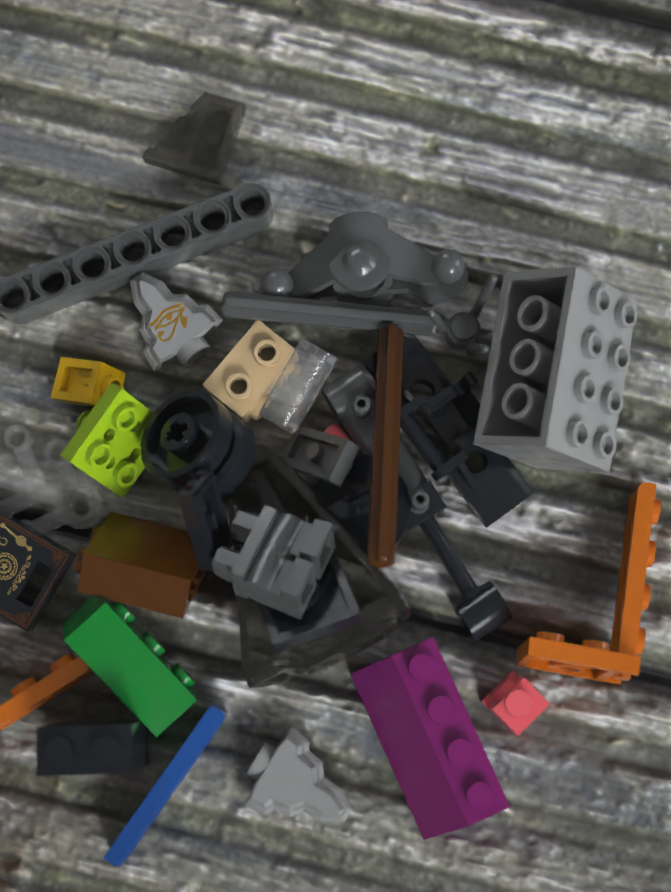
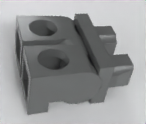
(277, 560)

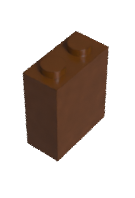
(139, 565)

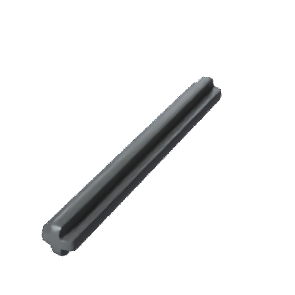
(324, 313)

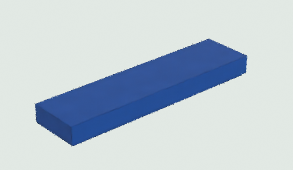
(166, 785)

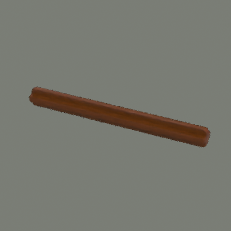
(385, 448)

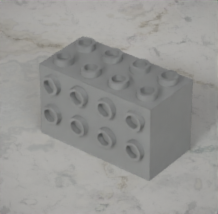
(556, 370)

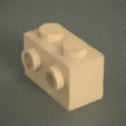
(249, 371)

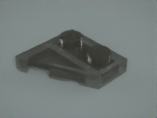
(200, 140)

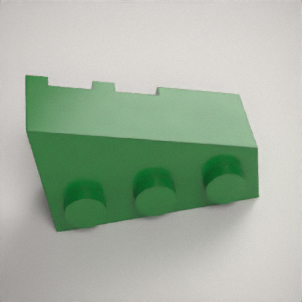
(129, 662)

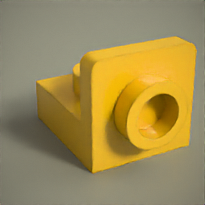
(84, 381)

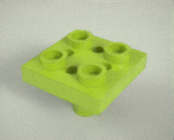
(108, 438)

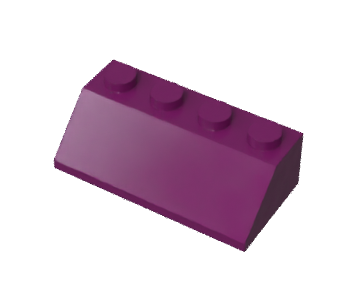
(430, 740)

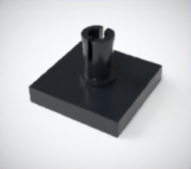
(328, 610)

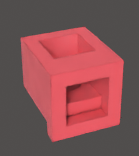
(515, 702)

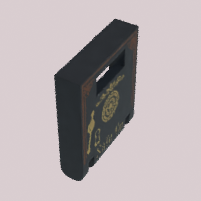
(19, 556)

